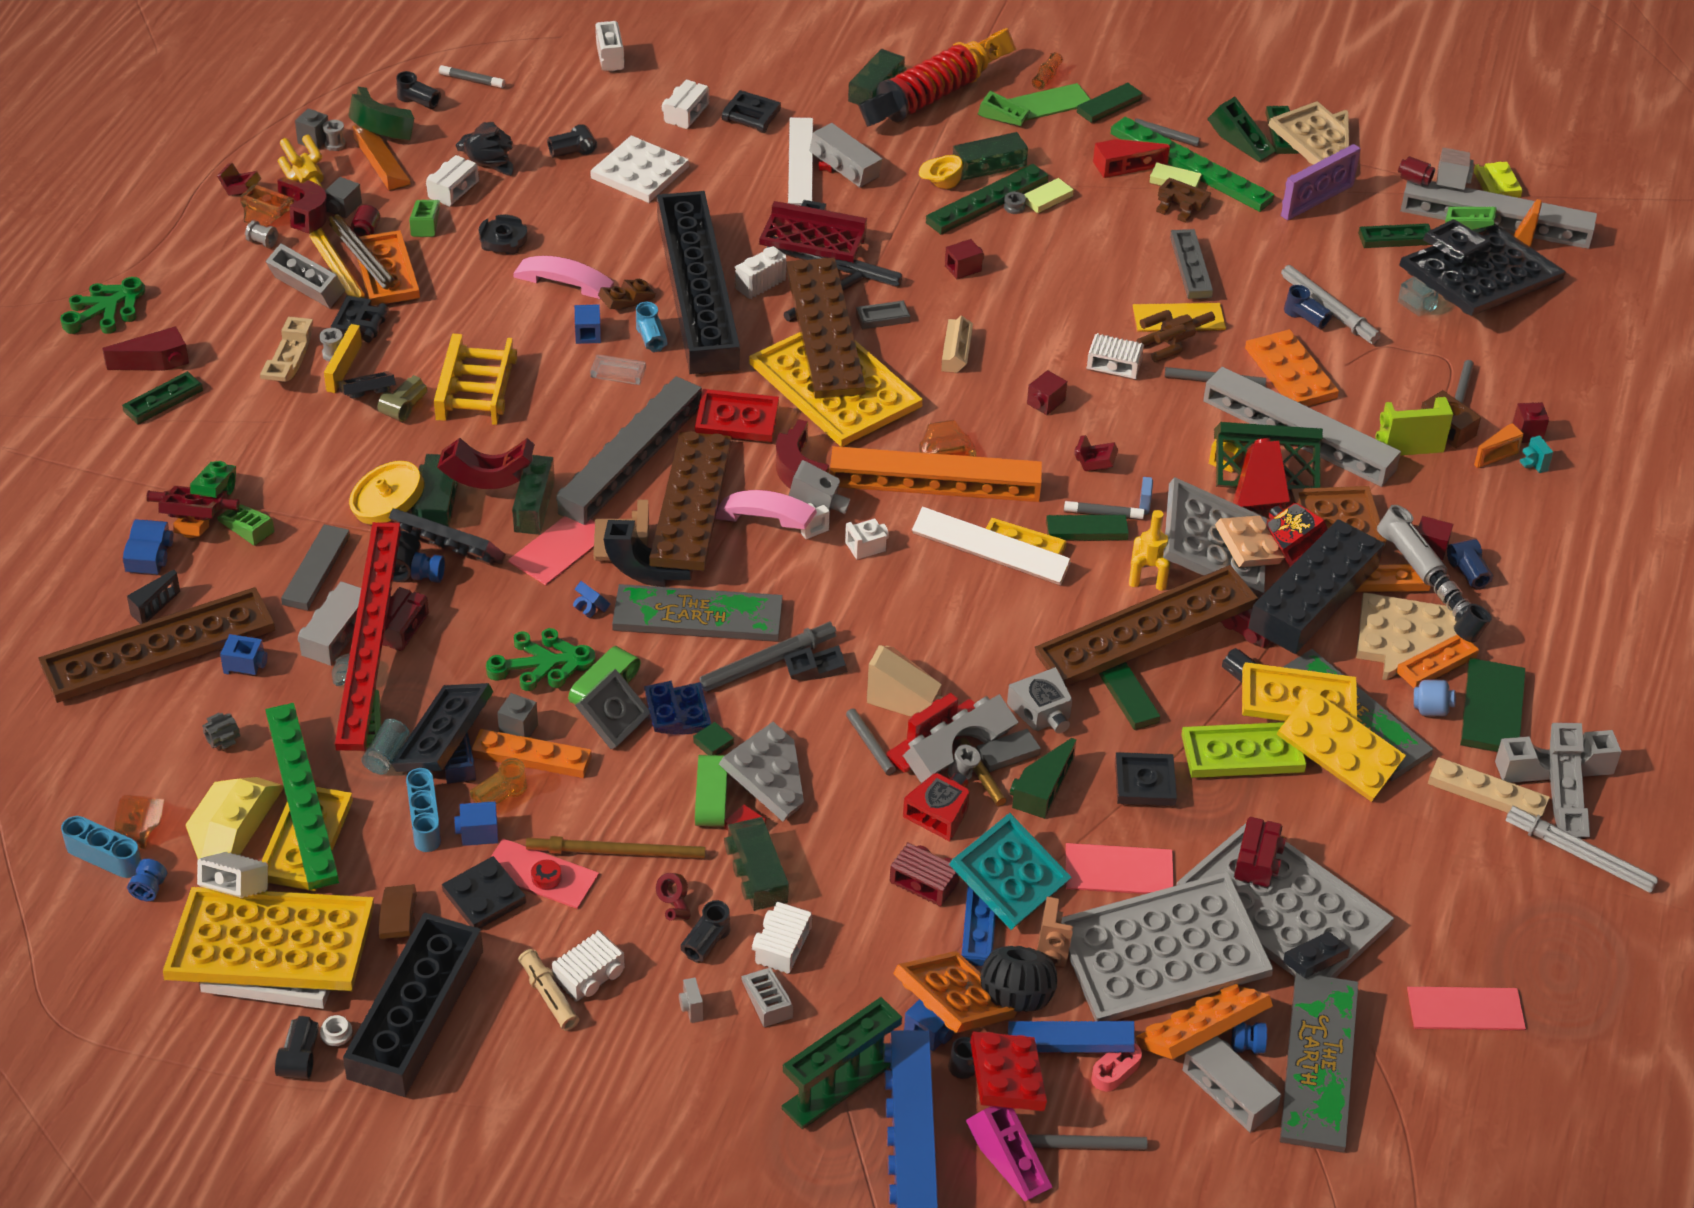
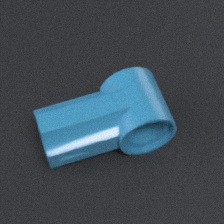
(650, 327)

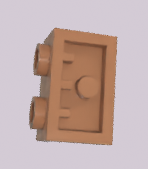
(1054, 936)

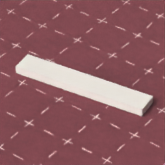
(800, 160)
(991, 545)

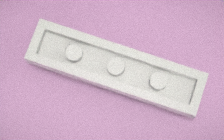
(288, 995)

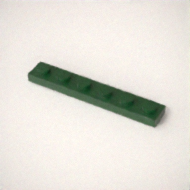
(985, 199)

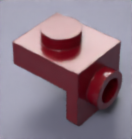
(237, 183)
(1095, 456)

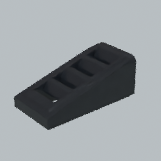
(150, 599)

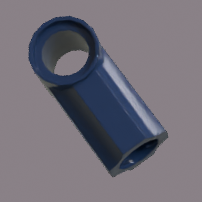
(1302, 305)
(1468, 557)

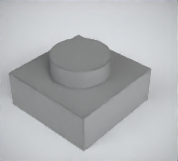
(691, 1000)

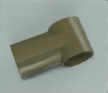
(400, 402)

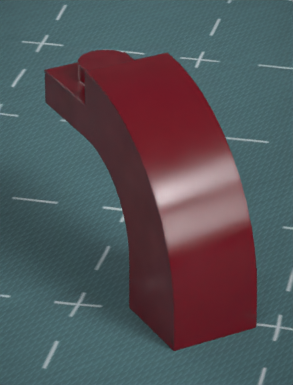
(309, 206)
(789, 452)
(484, 470)

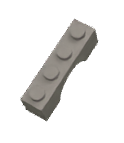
(985, 722)
(1522, 761)

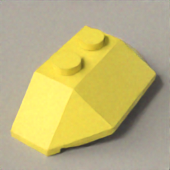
(231, 815)

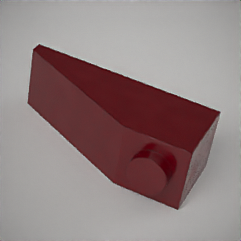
(148, 353)

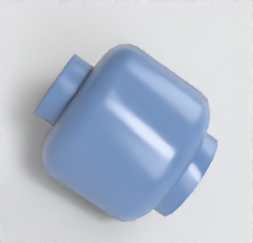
(1434, 698)

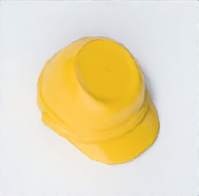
(943, 171)

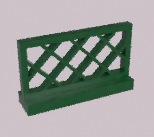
(1286, 435)

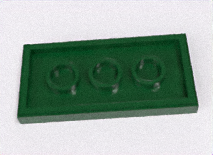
(1492, 704)

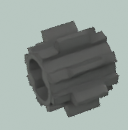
(221, 730)

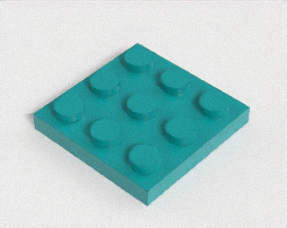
(1010, 871)

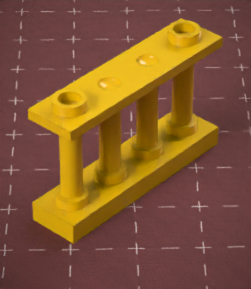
(454, 367)

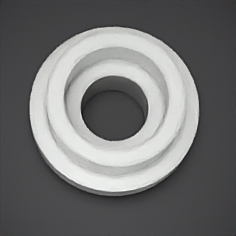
(336, 1024)

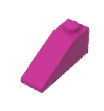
(1009, 1150)

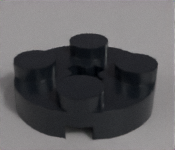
(494, 240)

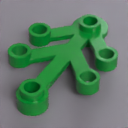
(130, 290)
(574, 658)

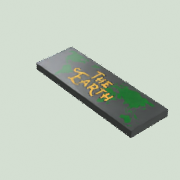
(697, 612)
(1374, 717)
(1319, 1063)

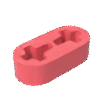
(1120, 1072)

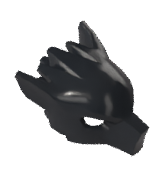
(488, 147)

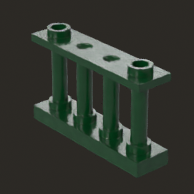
(840, 1062)

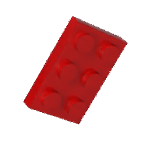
(737, 415)
(1008, 1071)

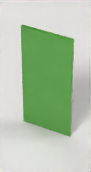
(1052, 101)

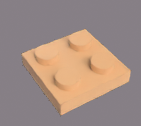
(1249, 541)

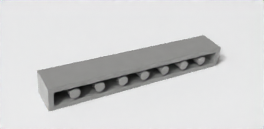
(1553, 224)
(1340, 443)

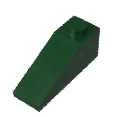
(1240, 130)
(1042, 780)

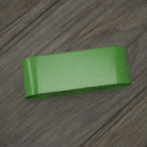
(613, 659)
(710, 791)

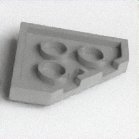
(768, 770)

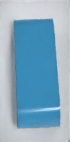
(423, 810)
(101, 846)

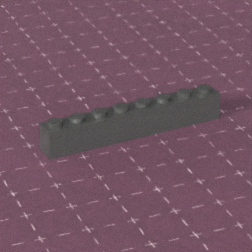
(629, 450)

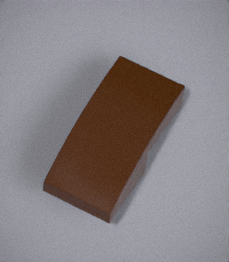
(630, 294)
(397, 912)

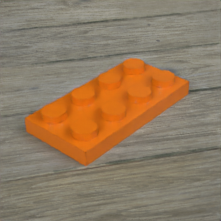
(392, 253)
(1291, 368)
(1203, 1021)

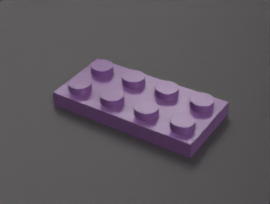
(1320, 182)

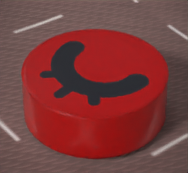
(546, 874)

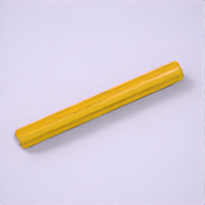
(335, 263)

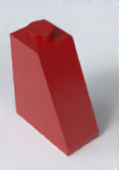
(1262, 478)

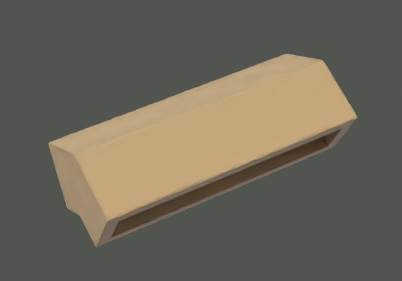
(956, 344)

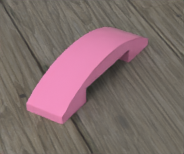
(564, 271)
(789, 510)

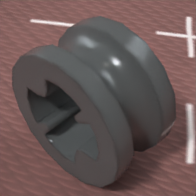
(1014, 202)

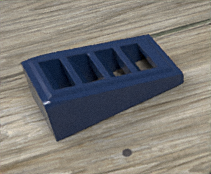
(461, 771)

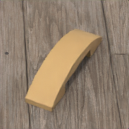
(291, 350)

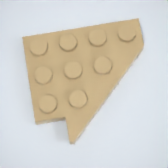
(1313, 131)
(1400, 629)

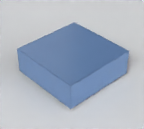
(1146, 494)

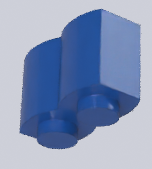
(147, 546)

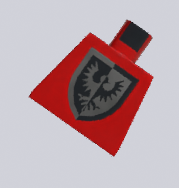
(938, 804)

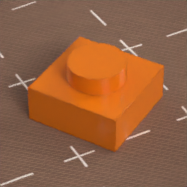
(190, 527)

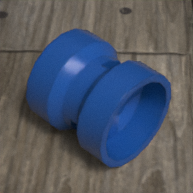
(427, 567)
(147, 878)
(1249, 1038)

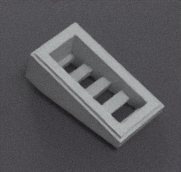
(774, 1013)

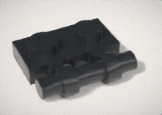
(355, 311)

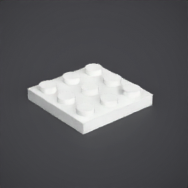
(639, 169)

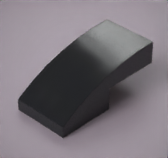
(809, 666)

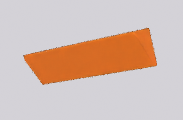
(380, 158)

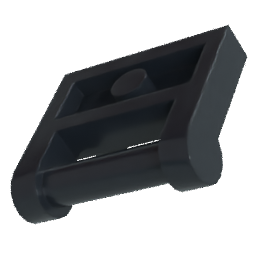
(754, 106)

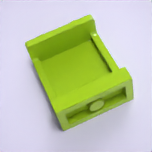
(1416, 430)

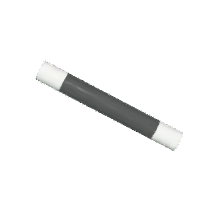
(471, 76)
(1099, 509)

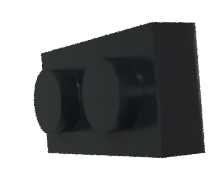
(1316, 954)

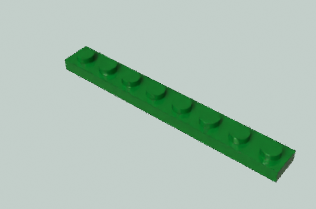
(1211, 173)
(302, 797)

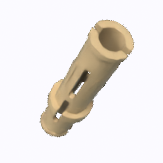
(542, 979)

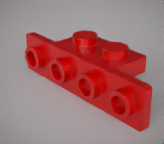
(922, 722)

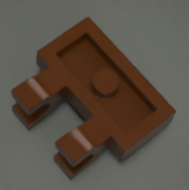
(1186, 195)

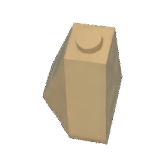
(899, 683)

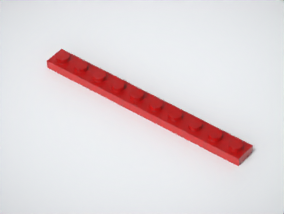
(368, 637)

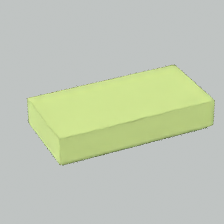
(1163, 172)
(1048, 195)

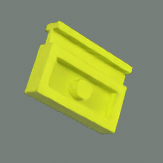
(1498, 179)

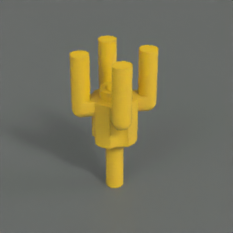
(304, 166)
(1149, 551)

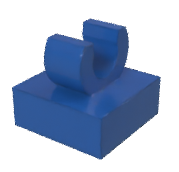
(590, 598)

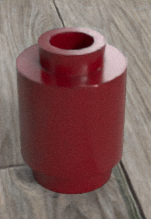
(1416, 171)
(365, 220)

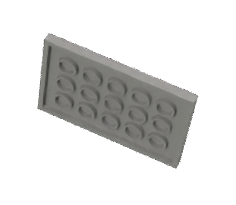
(1298, 904)
(1164, 948)

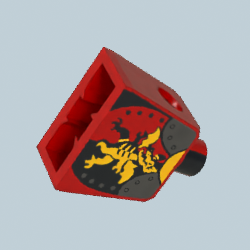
(1295, 530)

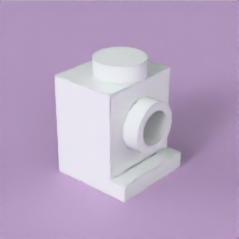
(866, 538)

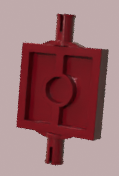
(180, 503)

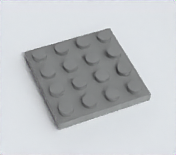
(1194, 537)

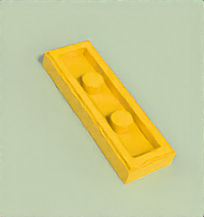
(342, 358)
(1028, 536)

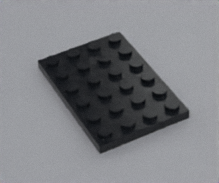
(1488, 279)

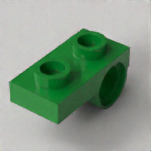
(214, 479)

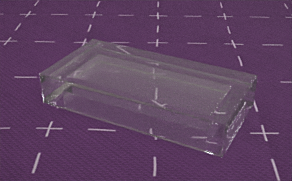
(618, 369)

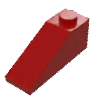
(1128, 156)

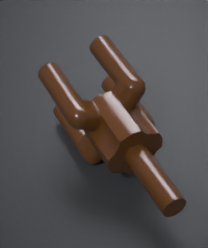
(1171, 331)

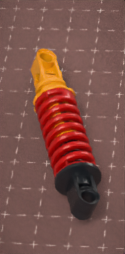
(934, 78)

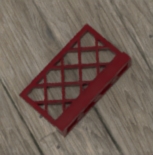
(810, 221)

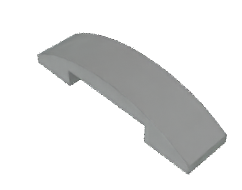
(1566, 779)

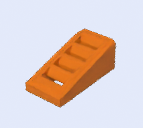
(1527, 227)
(1499, 446)

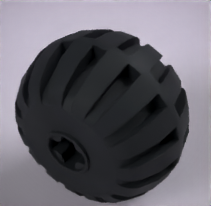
(1019, 978)

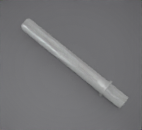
(1357, 324)
(1581, 849)

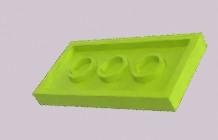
(1239, 750)

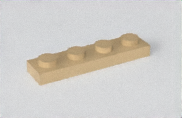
(1485, 788)

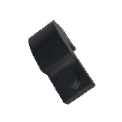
(633, 556)

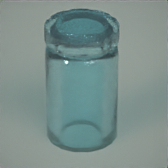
(385, 746)

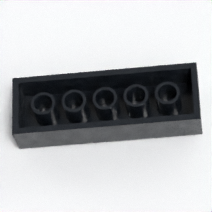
(1316, 586)
(413, 1005)

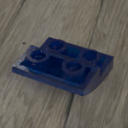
(678, 708)

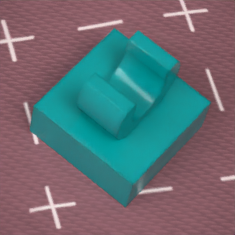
(1537, 455)

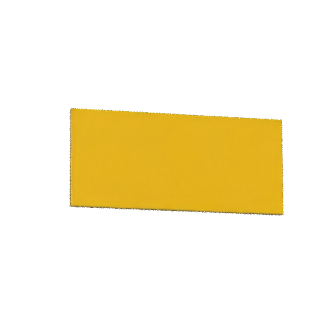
(1192, 309)

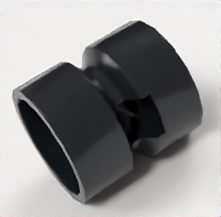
(407, 548)

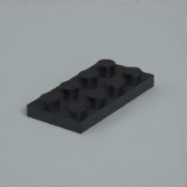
(442, 535)
(442, 727)

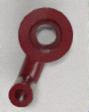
(665, 893)

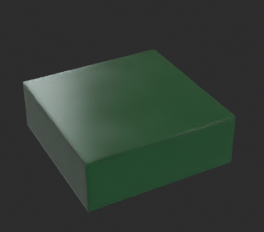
(713, 739)

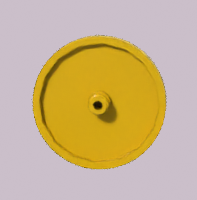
(384, 488)

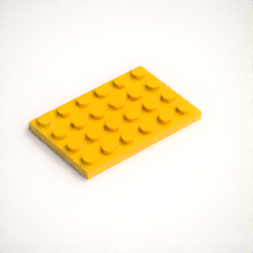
(839, 417)
(270, 939)

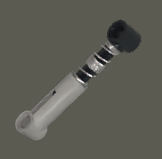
(1398, 528)

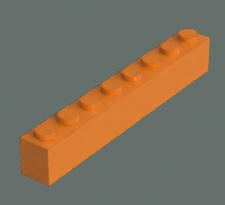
(937, 474)

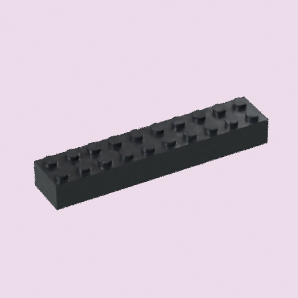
(698, 283)

